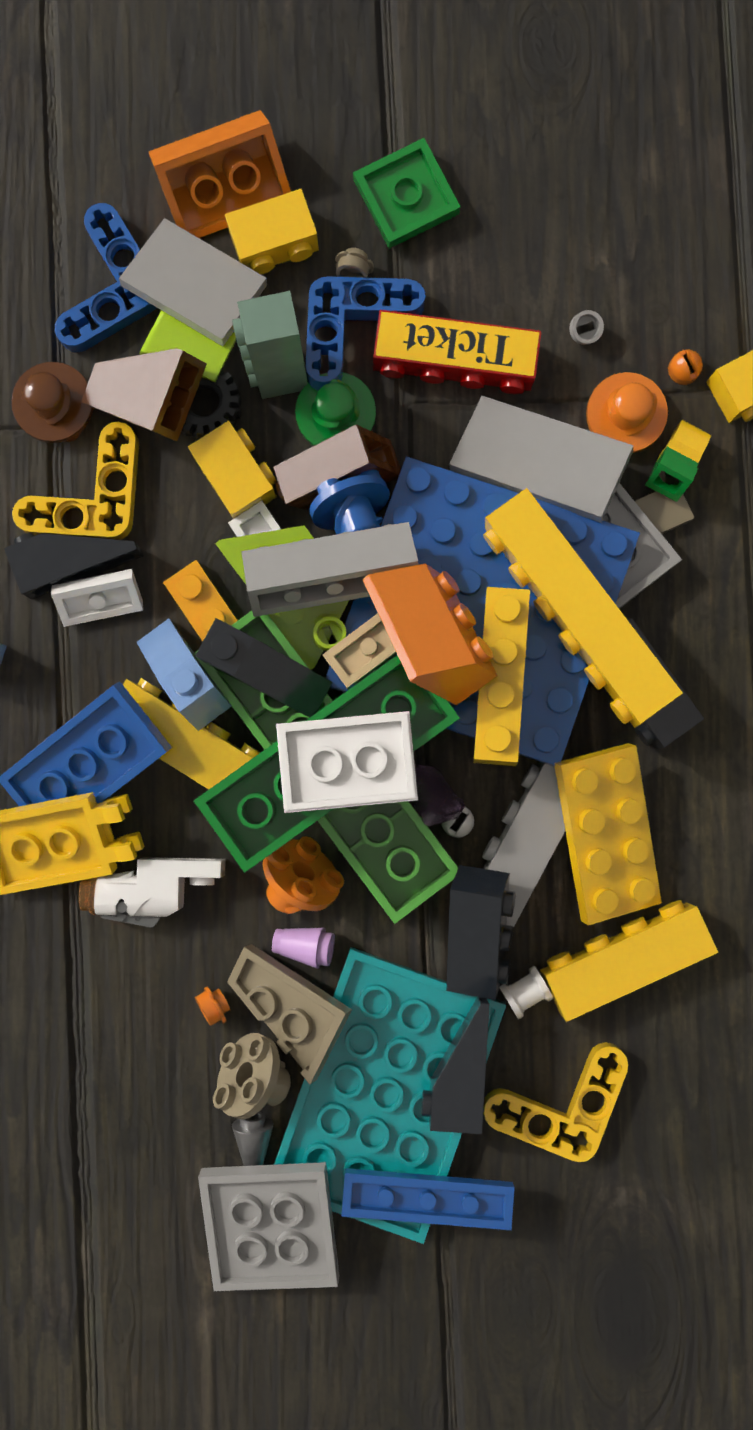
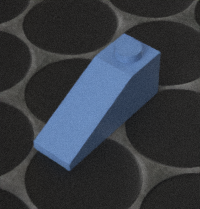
(182, 675)

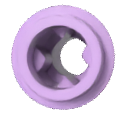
(305, 945)

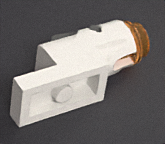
(149, 894)

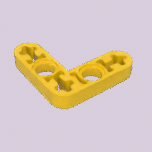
(93, 510)
(575, 1119)

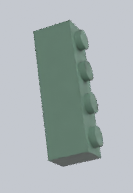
(271, 344)

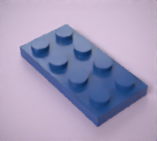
(89, 753)

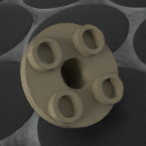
(250, 1077)

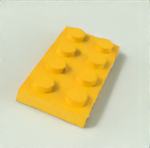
(608, 833)

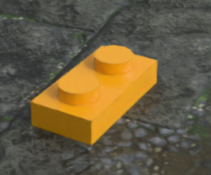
(198, 598)

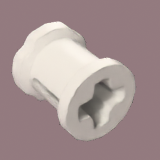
(526, 992)

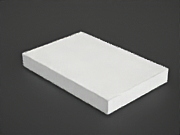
(346, 762)

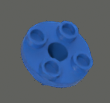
(350, 503)

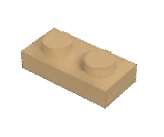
(361, 652)

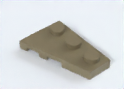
(292, 1007)

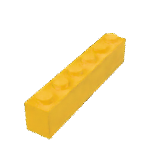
(580, 608)

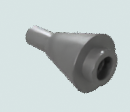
(253, 1138)

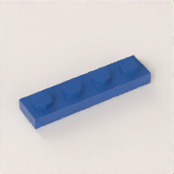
(428, 1199)

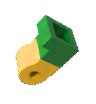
(679, 460)

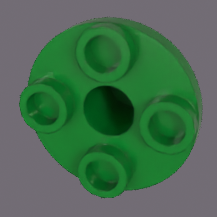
(334, 408)

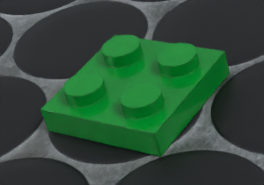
(406, 193)

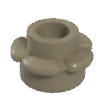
(353, 263)

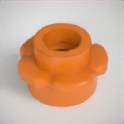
(212, 1005)

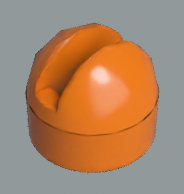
(679, 369)

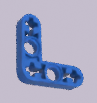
(113, 293)
(345, 307)

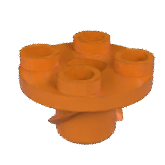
(628, 410)
(301, 877)

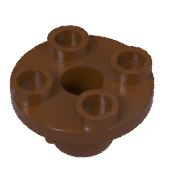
(50, 404)

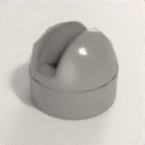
(584, 318)

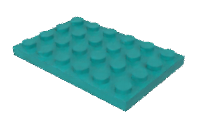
(371, 1087)

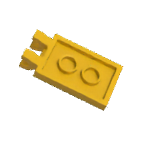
(63, 841)

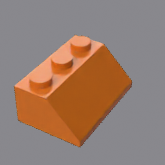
(220, 172)
(431, 631)

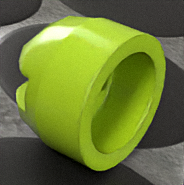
(336, 627)

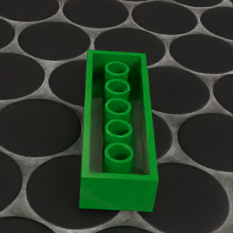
(249, 804)

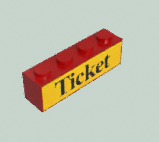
(456, 351)

